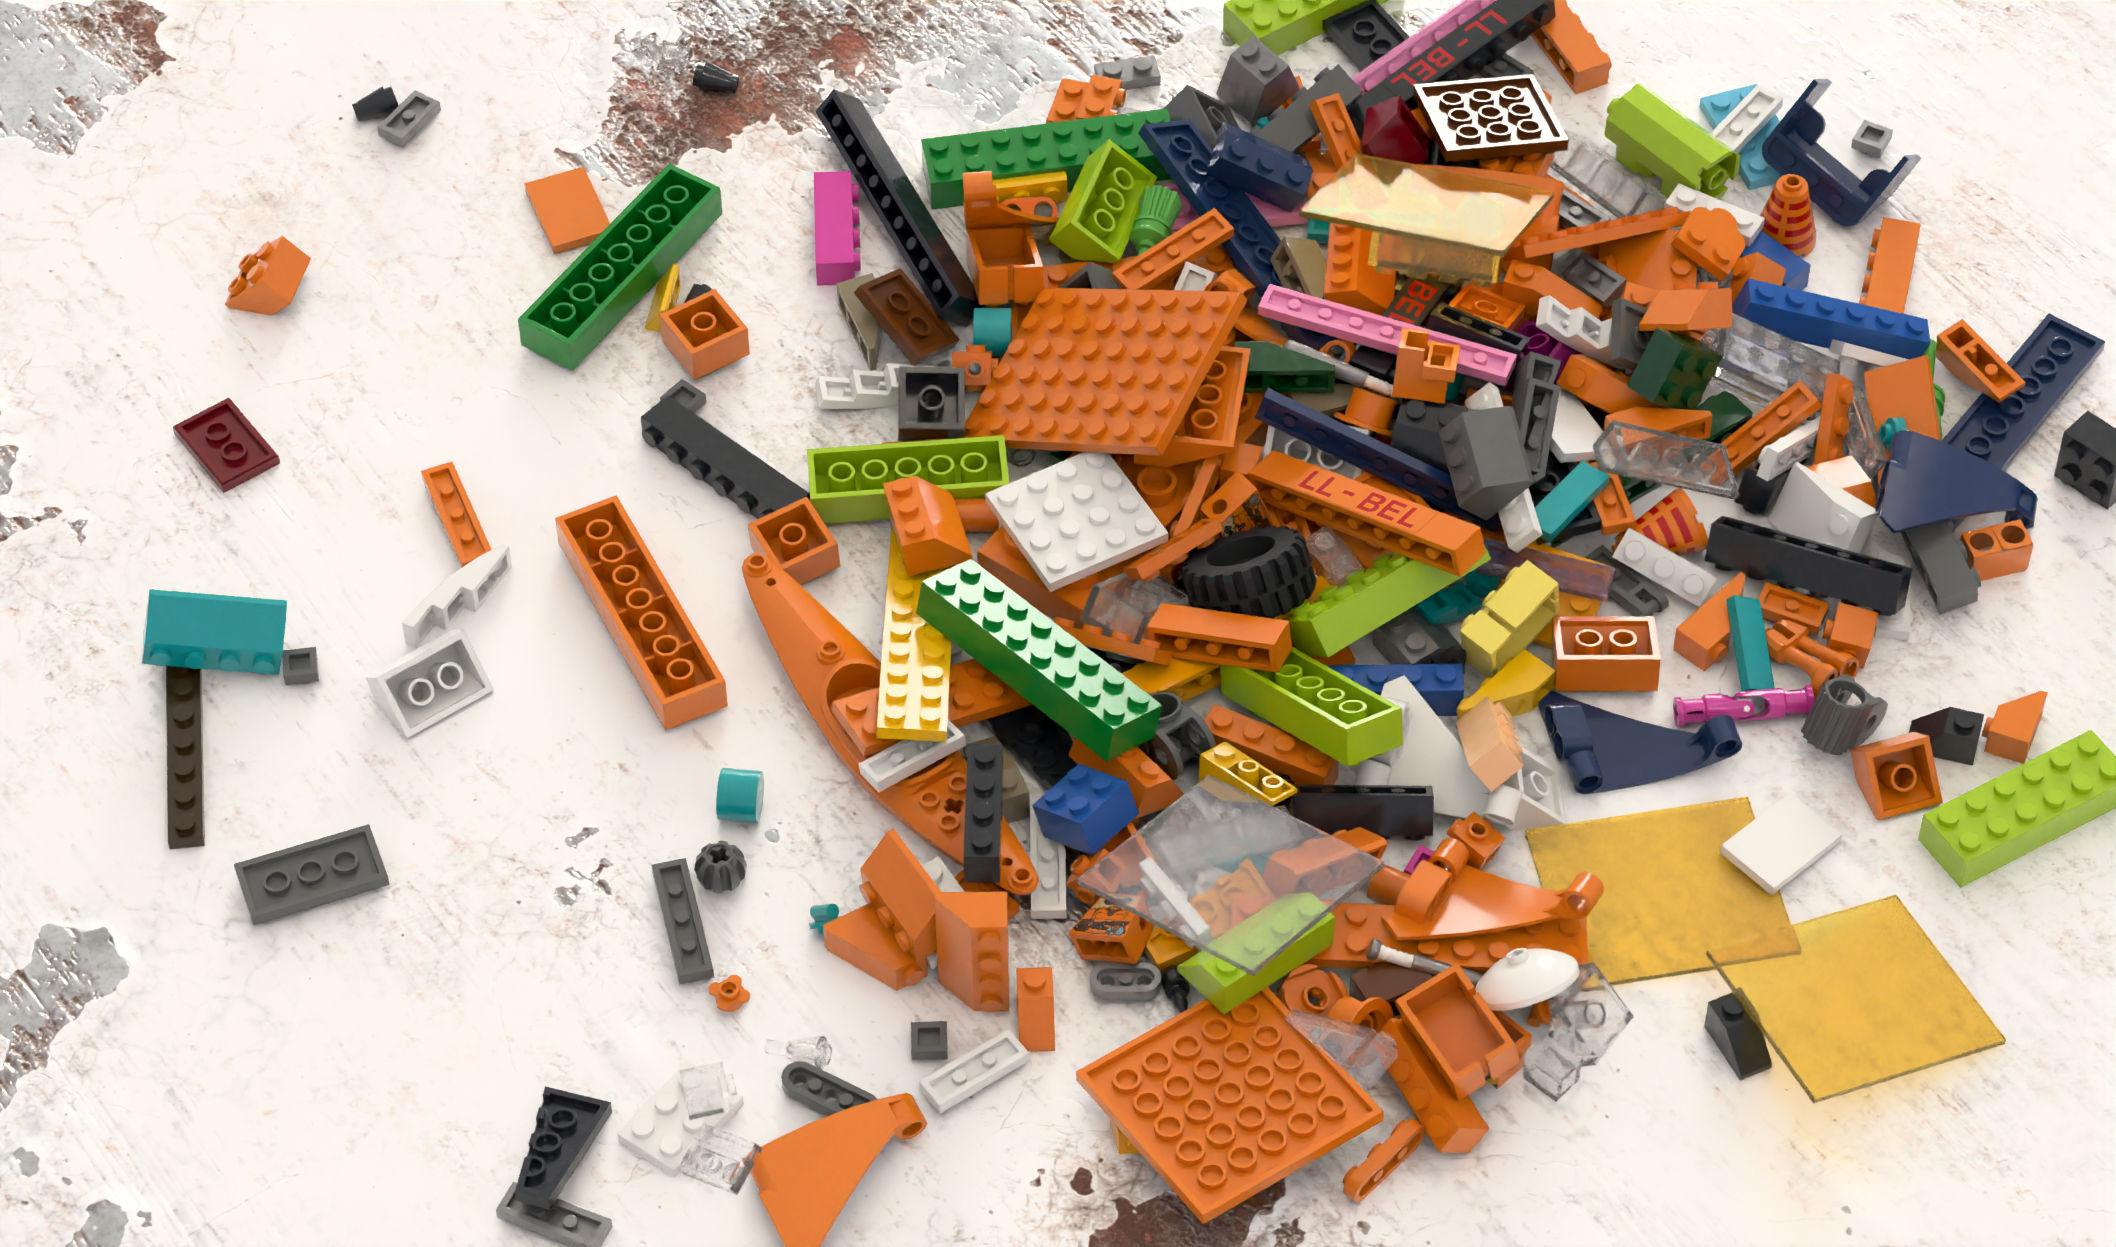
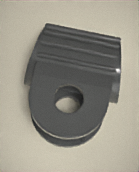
(1181, 723)
(1839, 726)

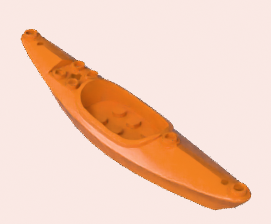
(833, 664)

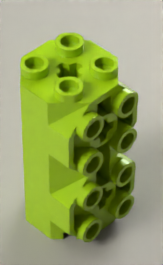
(1665, 142)

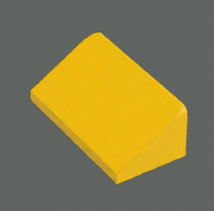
(664, 298)

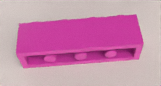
(835, 227)

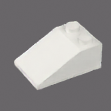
(1821, 511)

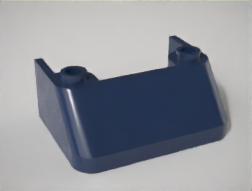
(1832, 187)

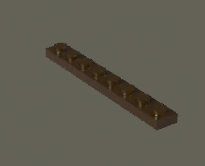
(185, 757)

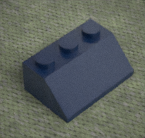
(1259, 168)

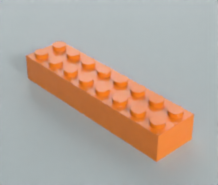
(641, 612)

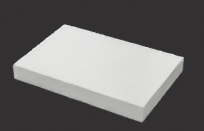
(1573, 430)
(1780, 843)

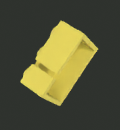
(1510, 618)

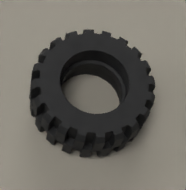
(1251, 573)

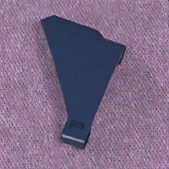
(1939, 482)
(1621, 752)

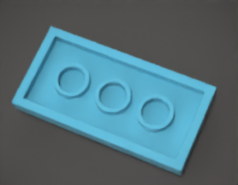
(1752, 166)

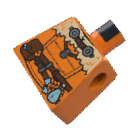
(1236, 506)
(1110, 934)

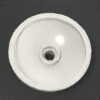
(1526, 978)

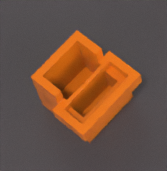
(1424, 367)

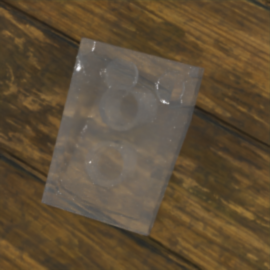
(1129, 604)

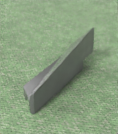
(1535, 407)

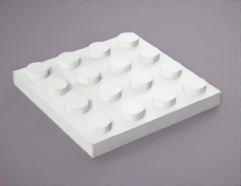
(1076, 518)

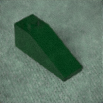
(1285, 370)

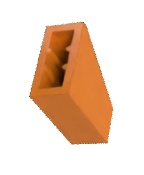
(872, 947)

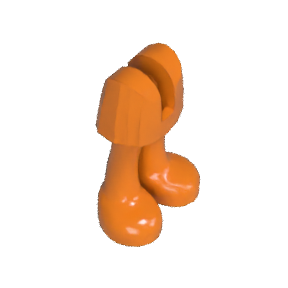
(1789, 643)

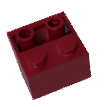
(1394, 133)

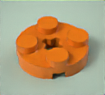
(1309, 979)

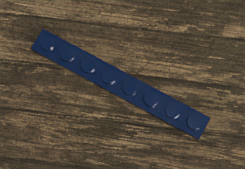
(1365, 453)

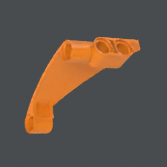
(984, 211)
(1257, 326)
(817, 1167)

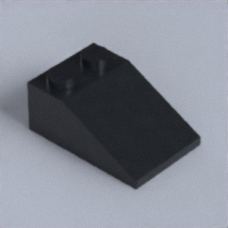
(1418, 432)

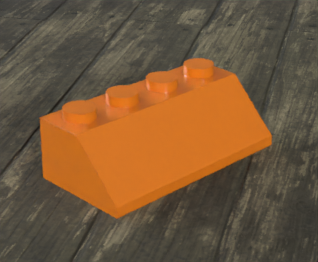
(1349, 276)
(974, 948)

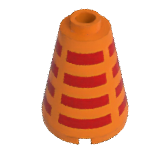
(1790, 215)
(1672, 525)

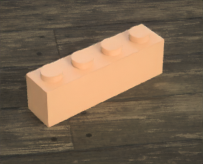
(1490, 743)

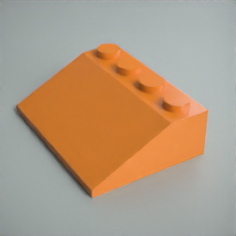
(1650, 260)
(1213, 415)

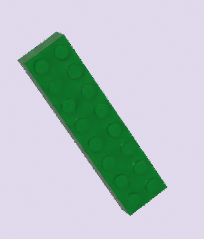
(1032, 152)
(620, 266)
(1039, 659)

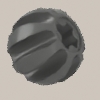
(720, 867)

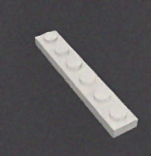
(1518, 516)

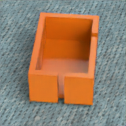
(1004, 264)
(1453, 1035)

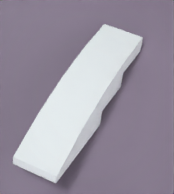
(1576, 329)
(861, 390)
(461, 590)

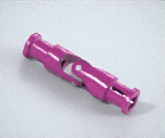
(1776, 705)

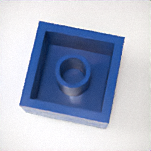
(1085, 809)

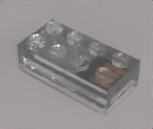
(1765, 364)

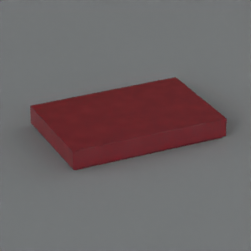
(226, 445)

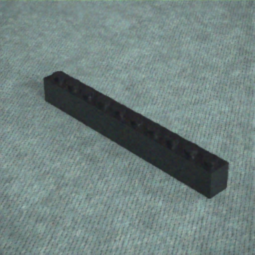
(899, 208)

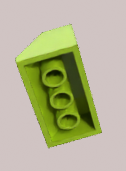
(1102, 206)
(1230, 986)

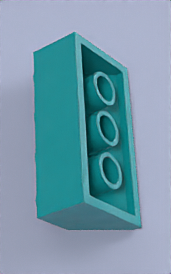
(214, 632)

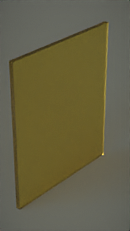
(1427, 204)
(1663, 887)
(1855, 998)

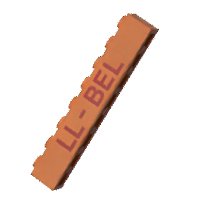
(1368, 513)

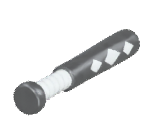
(1345, 371)
(1414, 962)

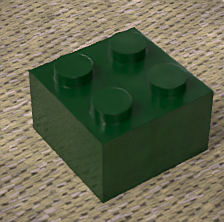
(1674, 370)

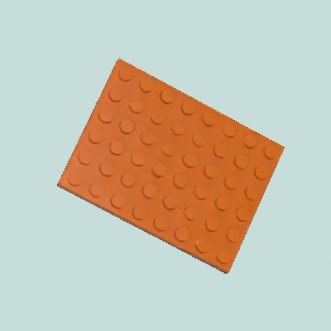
(1104, 369)

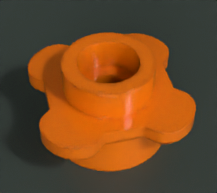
(732, 1001)

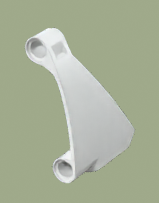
(1437, 760)

